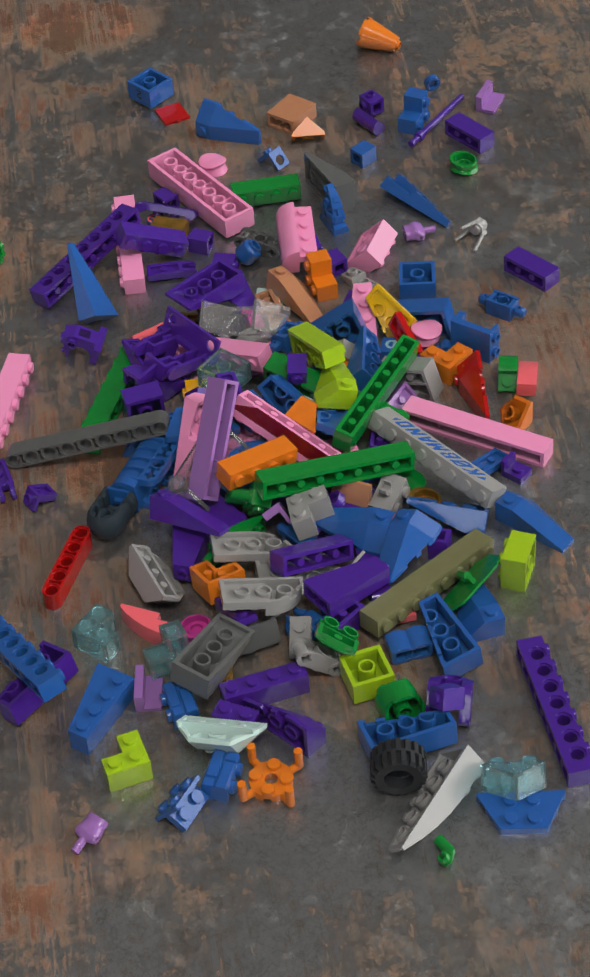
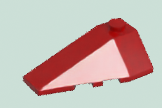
(472, 384)

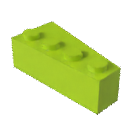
(320, 347)

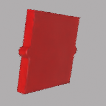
(172, 114)

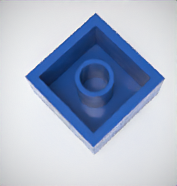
(150, 87)
(417, 280)

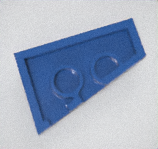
(328, 419)

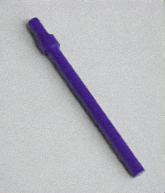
(420, 134)

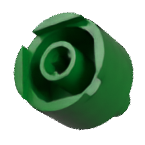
(398, 699)

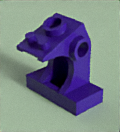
(85, 338)

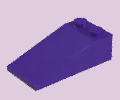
(212, 284)

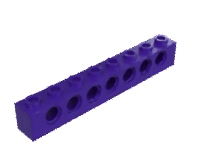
(92, 248)
(555, 710)

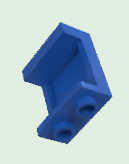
(475, 337)

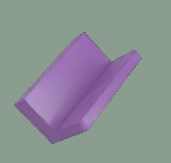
(487, 100)
(400, 395)
(276, 509)
(146, 691)

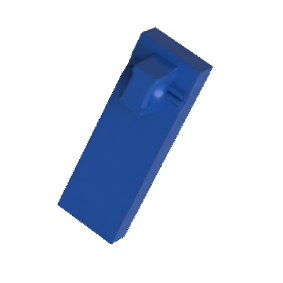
(490, 461)

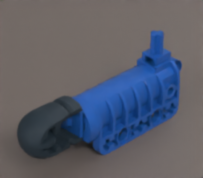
(131, 490)

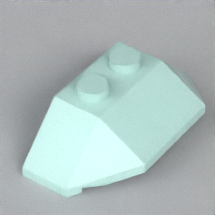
(219, 733)

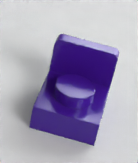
(513, 469)
(38, 493)

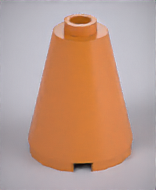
(377, 37)

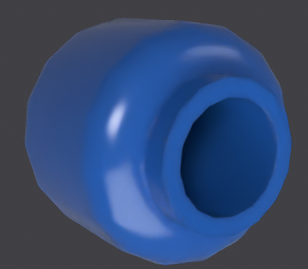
(248, 252)

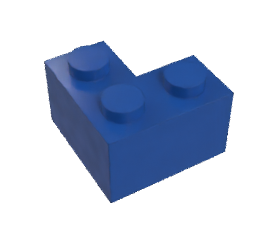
(415, 111)

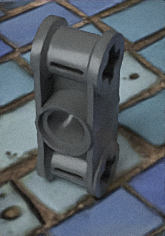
(266, 241)

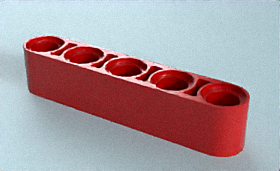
(67, 567)

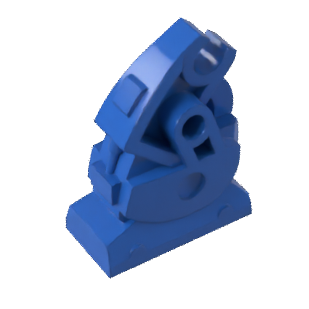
(332, 212)

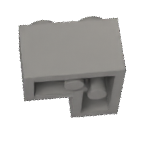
(307, 508)

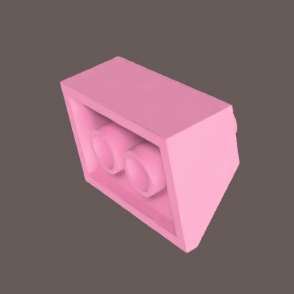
(372, 247)

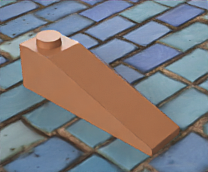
(293, 293)

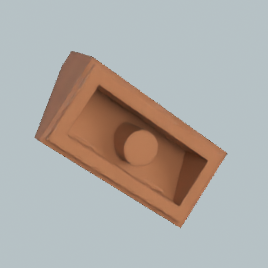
(356, 493)

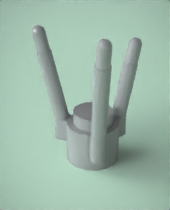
(476, 227)

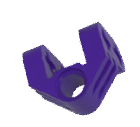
(464, 714)

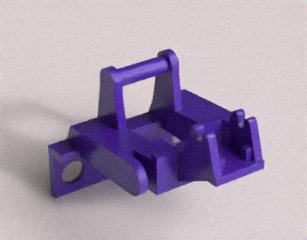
(166, 341)

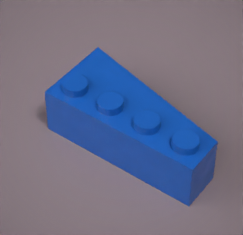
(341, 322)
(281, 395)

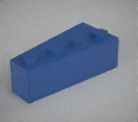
(431, 308)
(451, 641)
(100, 707)
(429, 729)

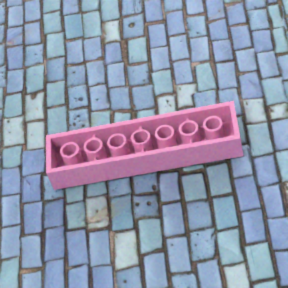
(201, 192)

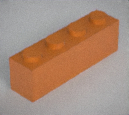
(241, 467)

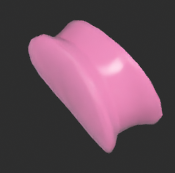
(213, 164)
(427, 332)

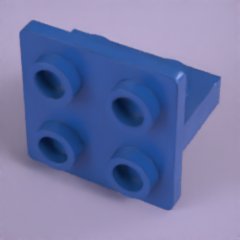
(183, 803)

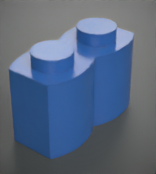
(408, 644)

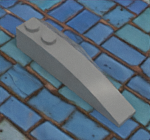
(446, 786)

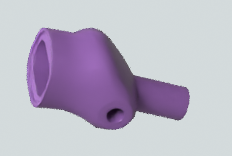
(416, 231)
(89, 831)

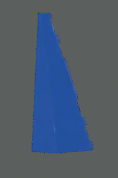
(411, 195)
(89, 295)

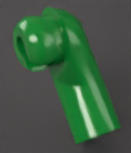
(447, 850)

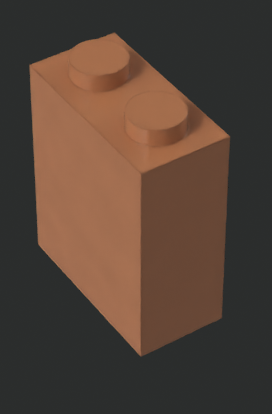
(290, 113)

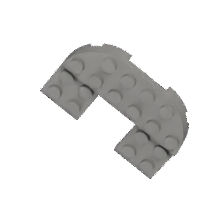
(268, 590)

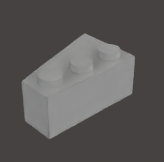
(423, 377)

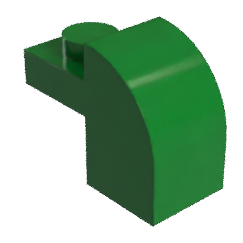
(507, 373)

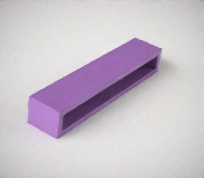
(213, 437)

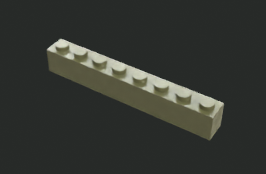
(430, 578)

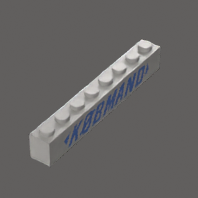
(438, 457)

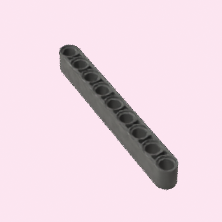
(87, 439)

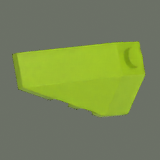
(336, 388)

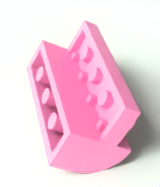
(294, 235)

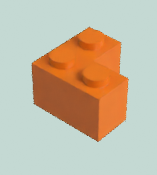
(320, 276)
(447, 360)
(206, 578)

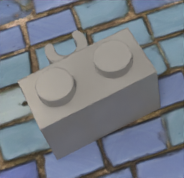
(390, 493)

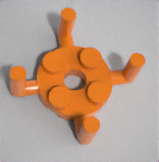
(270, 769)

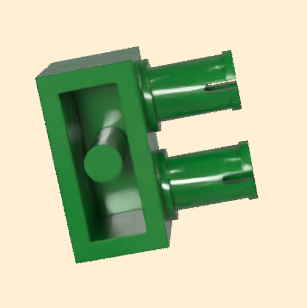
(249, 500)

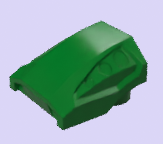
(341, 641)

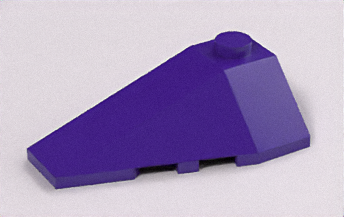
(168, 387)
(178, 511)
(290, 726)

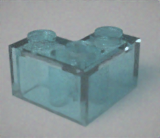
(96, 634)
(160, 656)
(513, 779)

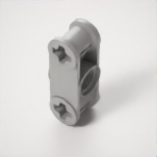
(316, 656)

